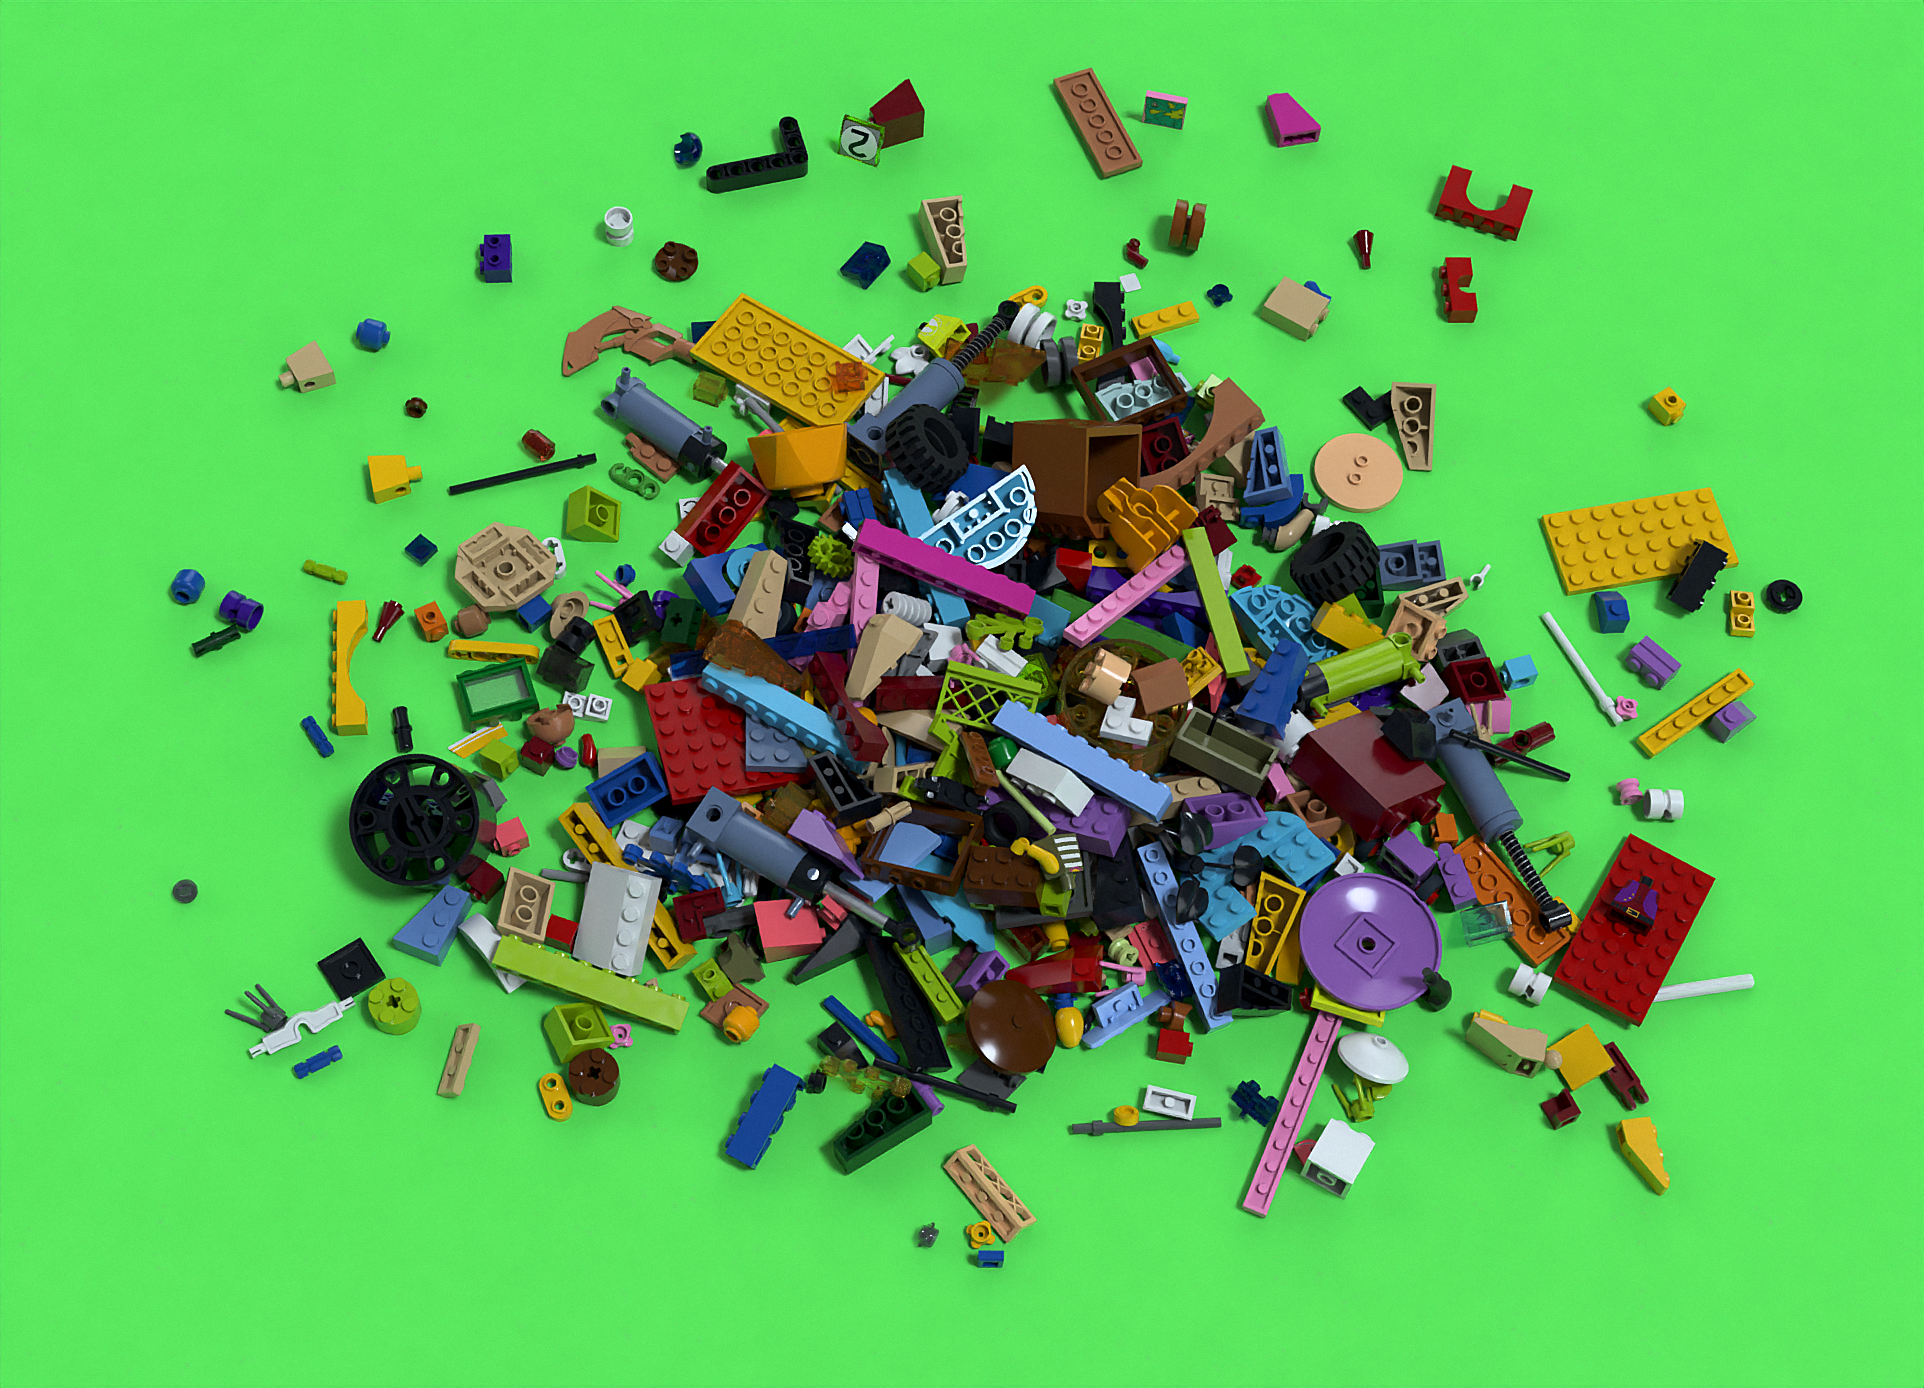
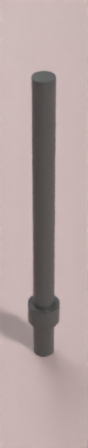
(1097, 1127)

